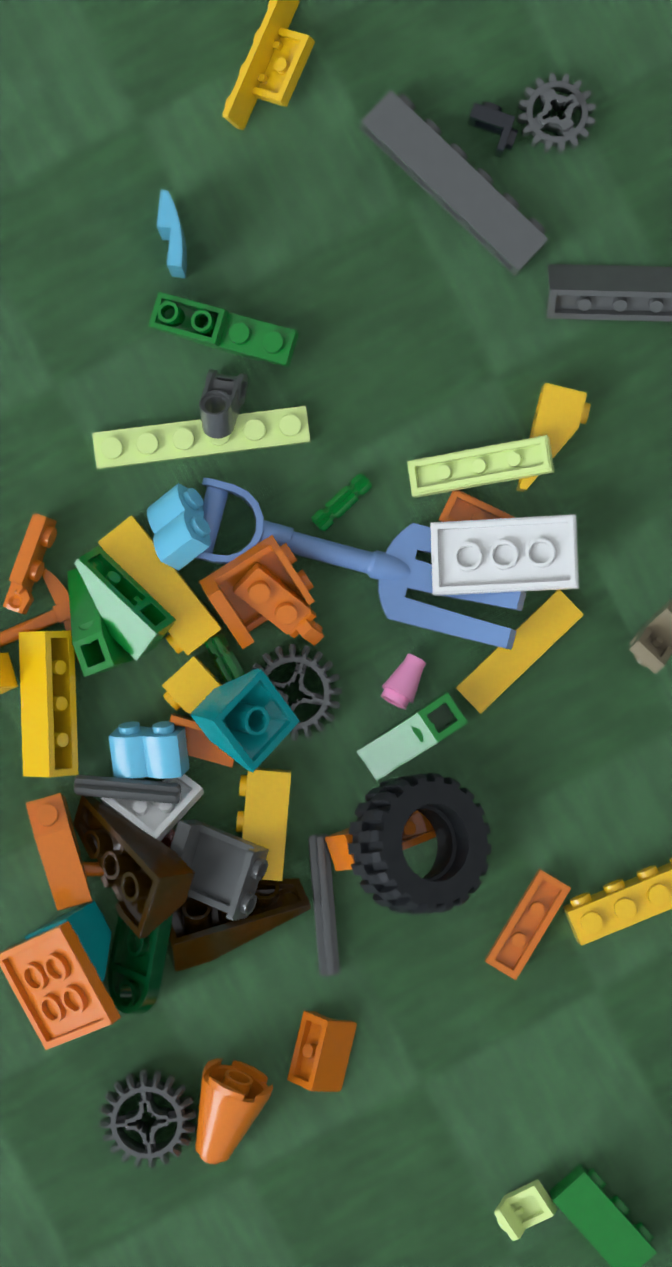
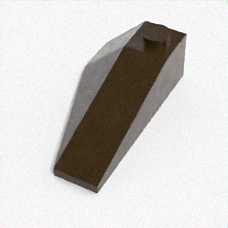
(141, 870)
(204, 933)

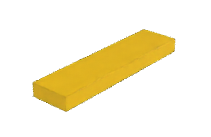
(530, 643)

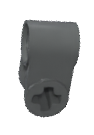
(221, 402)

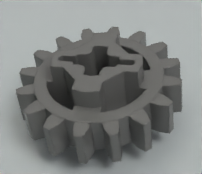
(549, 99)

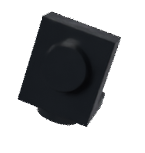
(492, 119)

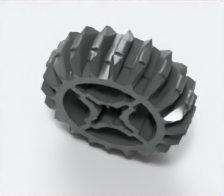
(323, 701)
(131, 1121)

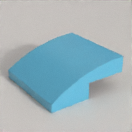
(171, 229)

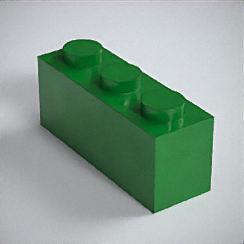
(603, 1218)

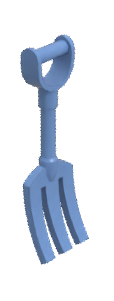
(394, 569)

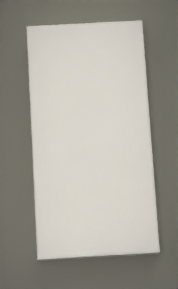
(504, 555)

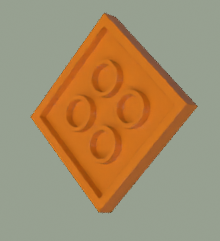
(58, 986)

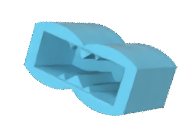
(179, 526)
(149, 751)

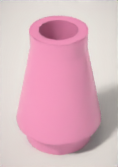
(403, 683)

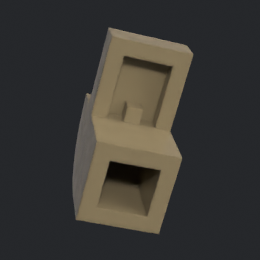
(654, 640)

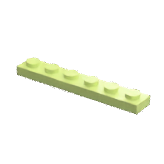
(188, 439)

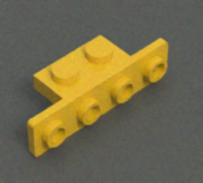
(271, 64)

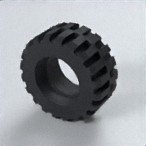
(460, 844)

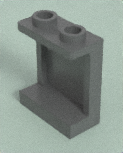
(223, 865)

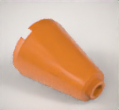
(228, 1107)

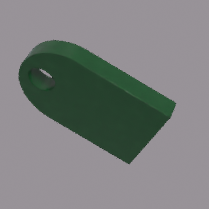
(137, 967)

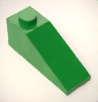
(126, 608)

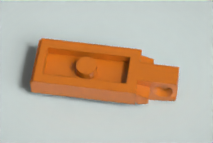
(29, 564)
(278, 604)

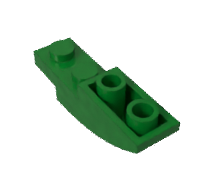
(223, 330)

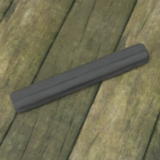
(323, 905)

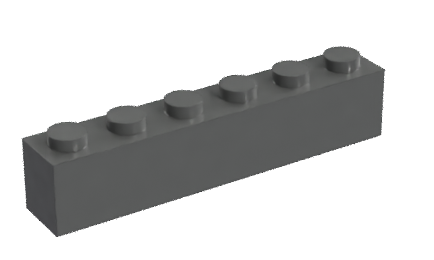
(453, 182)

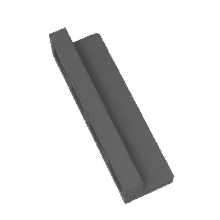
(609, 292)

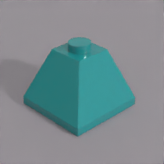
(246, 718)
(92, 932)

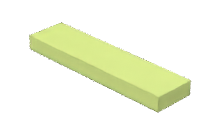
(480, 466)

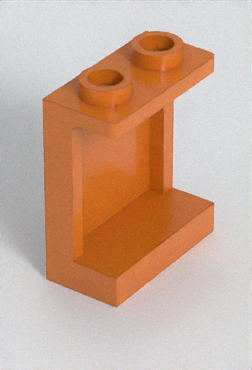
(232, 609)

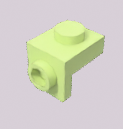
(524, 1209)

